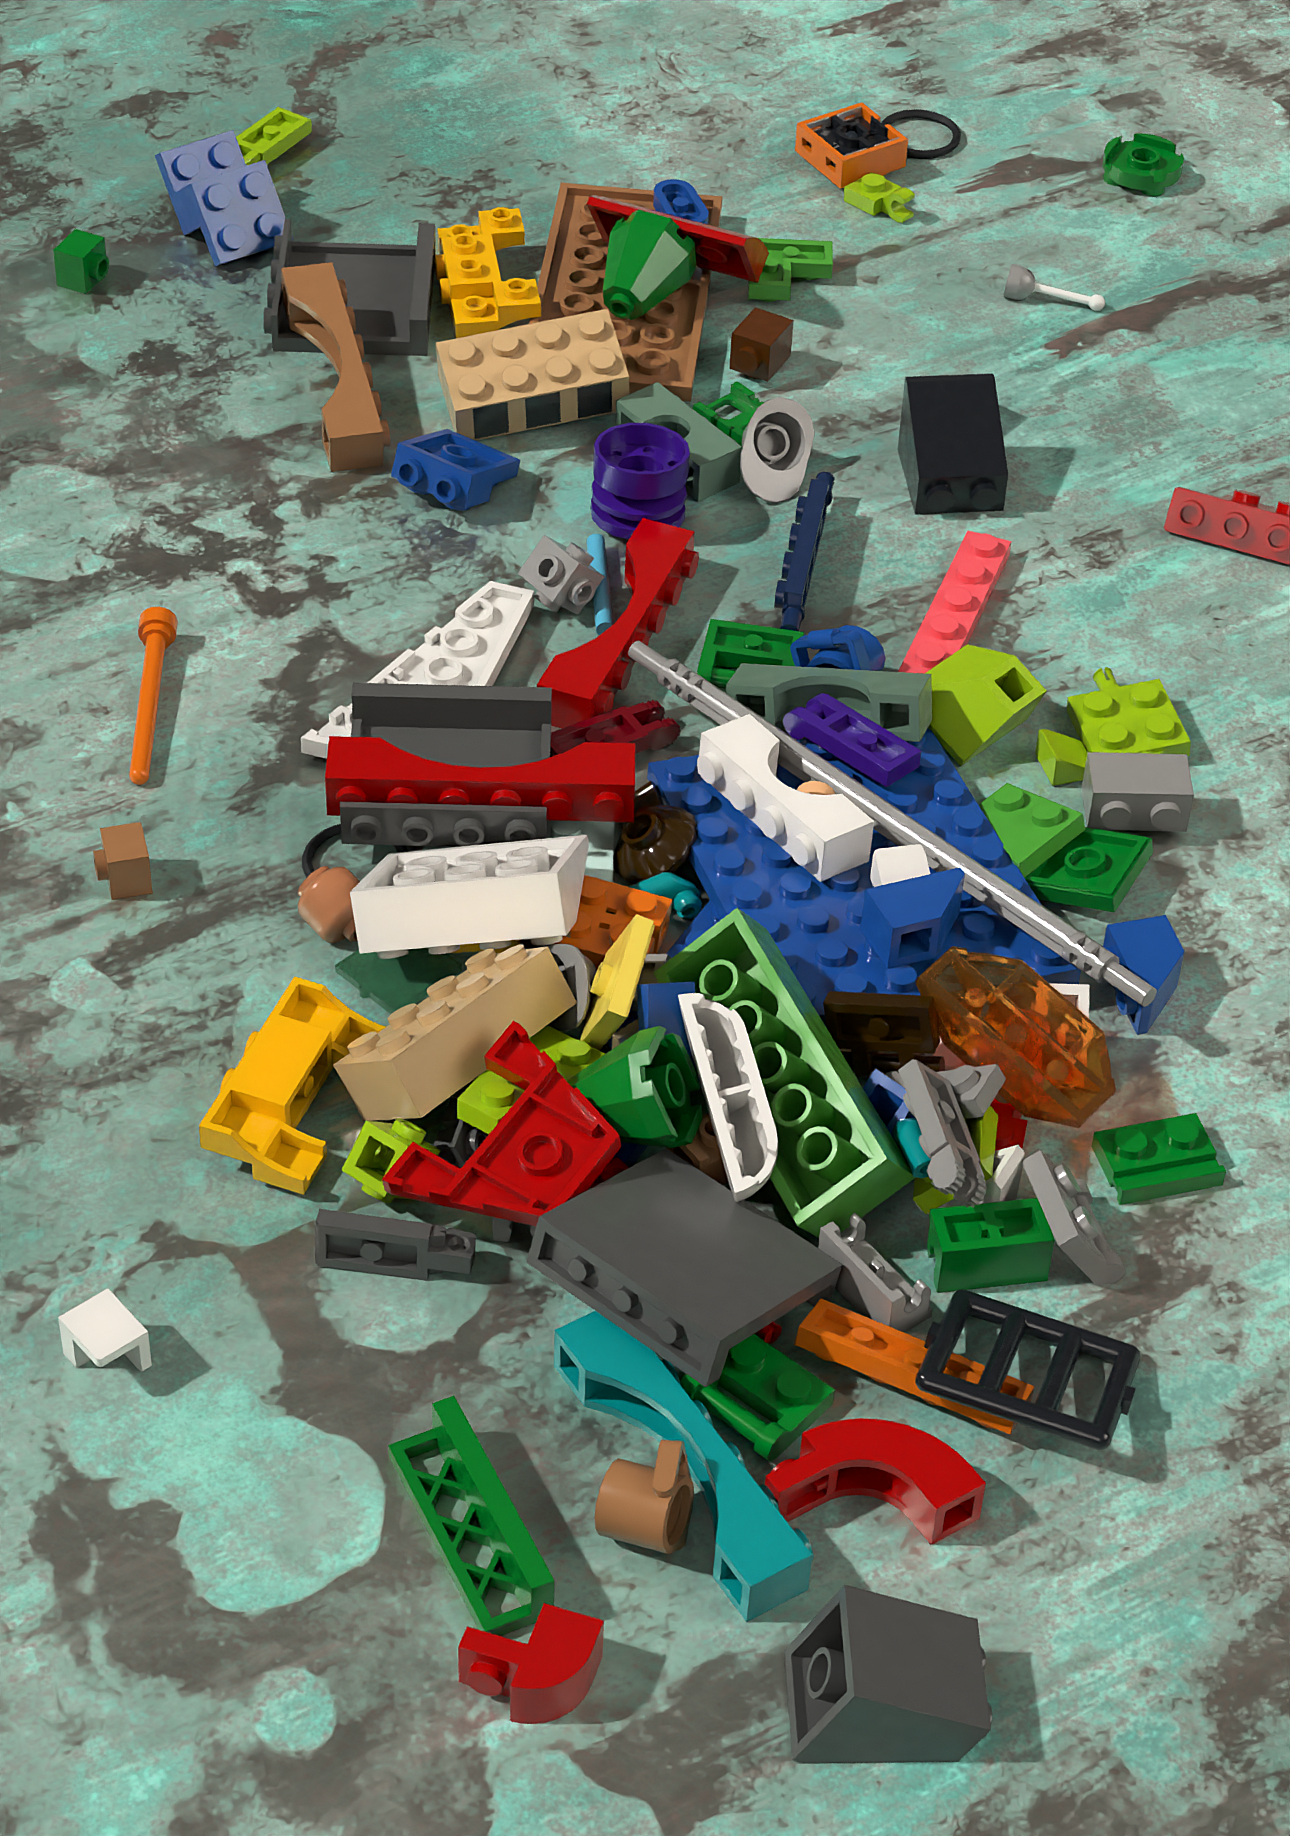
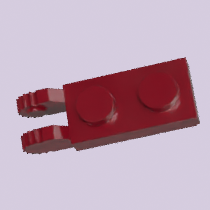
(635, 724)

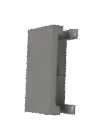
(871, 1281)

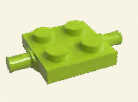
(1127, 718)

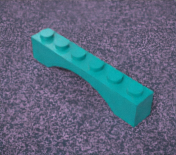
(756, 1550)

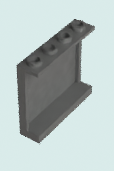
(384, 285)
(455, 728)
(679, 1262)

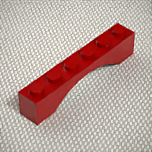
(589, 676)
(578, 785)

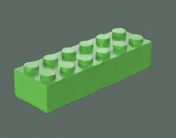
(830, 1138)

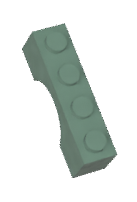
(890, 699)

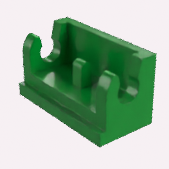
(989, 1245)

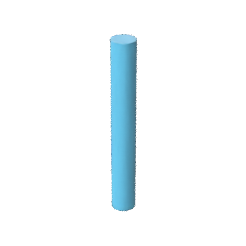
(602, 598)

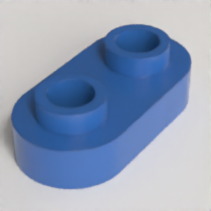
(680, 200)

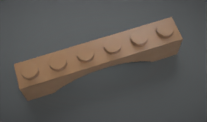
(350, 418)

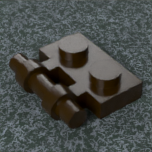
(883, 1023)

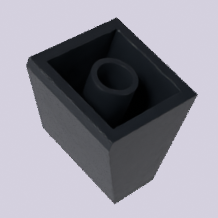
(953, 444)

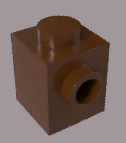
(761, 344)

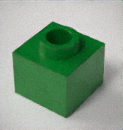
(80, 261)

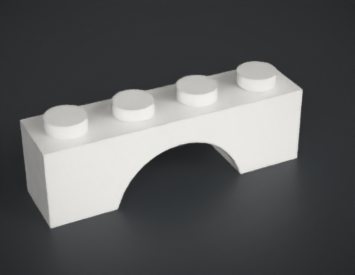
(817, 830)

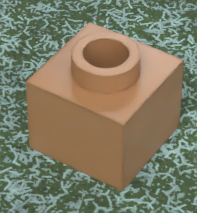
(124, 861)

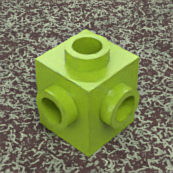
(378, 1149)

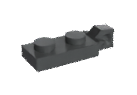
(390, 1245)

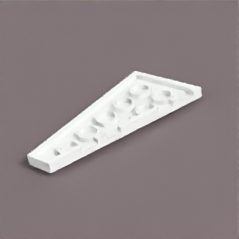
(463, 652)

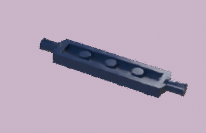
(805, 542)

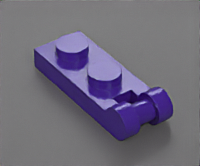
(853, 739)

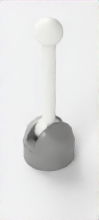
(1022, 284)

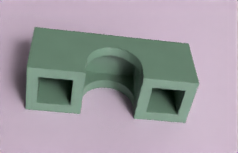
(713, 454)

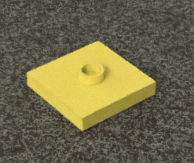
(617, 982)

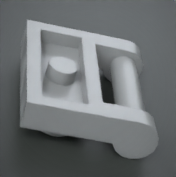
(1071, 1219)

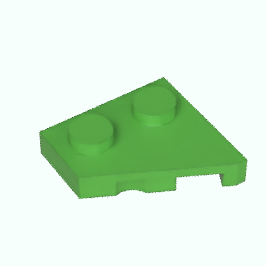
(1030, 825)

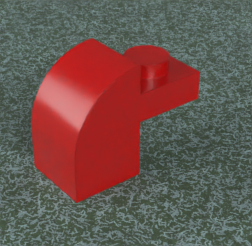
(539, 1677)

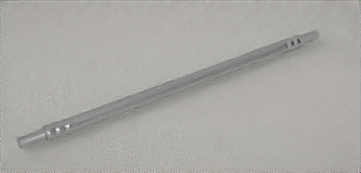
(905, 831)

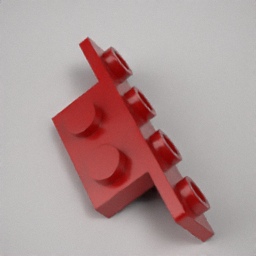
(1232, 522)

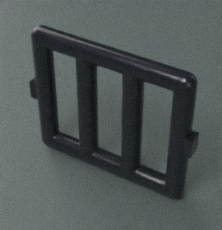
(1044, 1413)

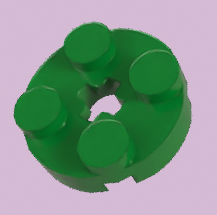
(1142, 164)

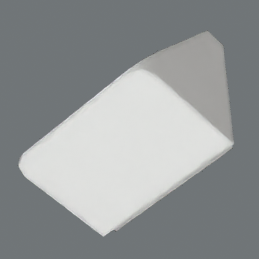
(898, 864)

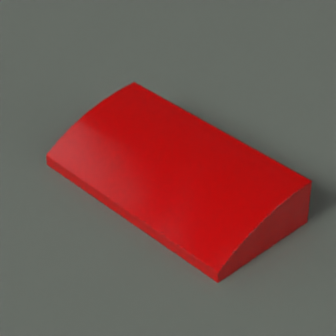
(715, 247)

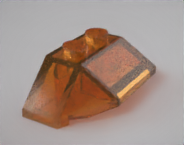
(1011, 1017)

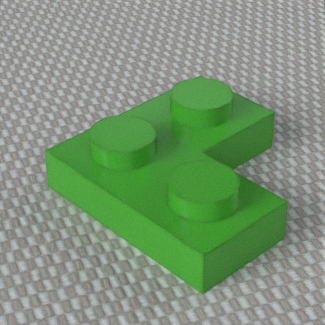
(791, 259)

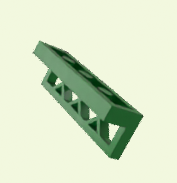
(492, 1509)

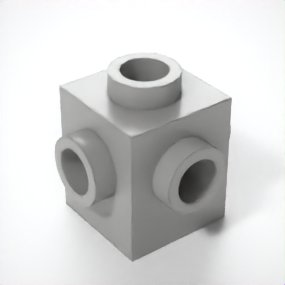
(561, 575)

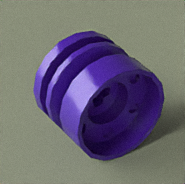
(637, 476)

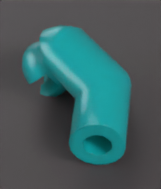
(684, 893)
(906, 1136)

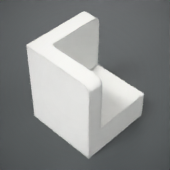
(102, 1332)

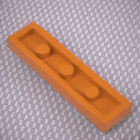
(892, 1357)

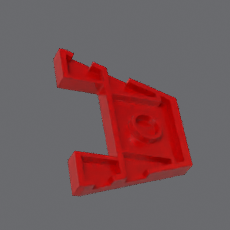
(535, 1156)

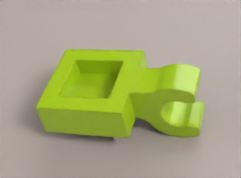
(877, 195)

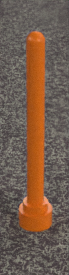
(156, 631)

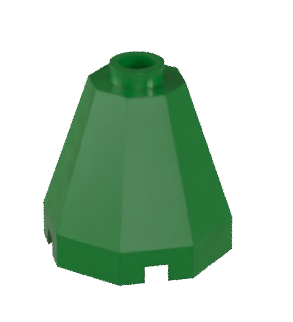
(645, 263)
(645, 1089)

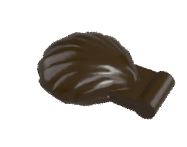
(656, 839)

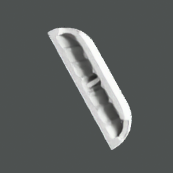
(731, 1092)

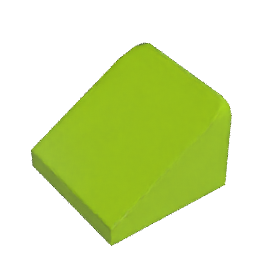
(1060, 757)

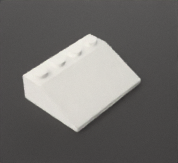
(470, 896)

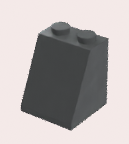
(885, 1683)

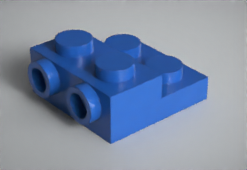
(452, 468)

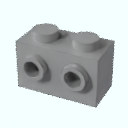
(1137, 791)

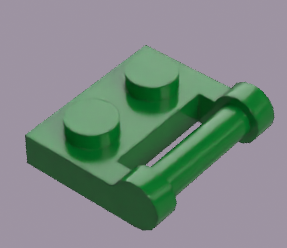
(735, 643)
(770, 1386)

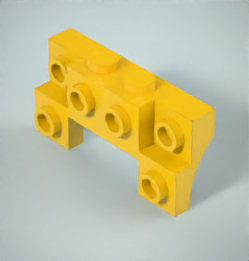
(472, 278)
(277, 1082)

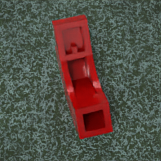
(881, 1462)

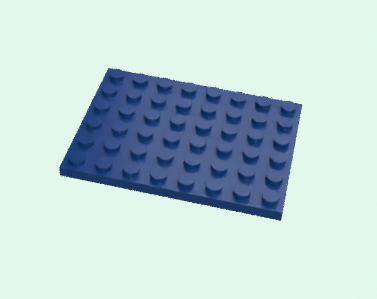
(821, 921)

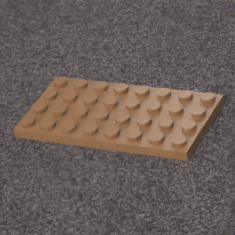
(655, 346)

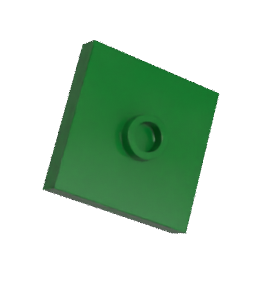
(1092, 870)

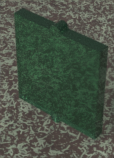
(396, 980)

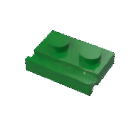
(1158, 1158)

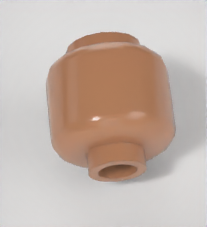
(327, 903)

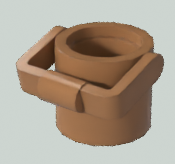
(646, 1502)

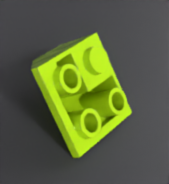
(980, 699)

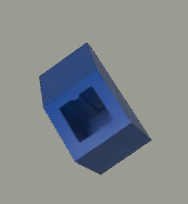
(912, 916)
(1153, 954)

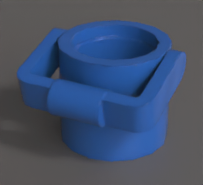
(840, 649)

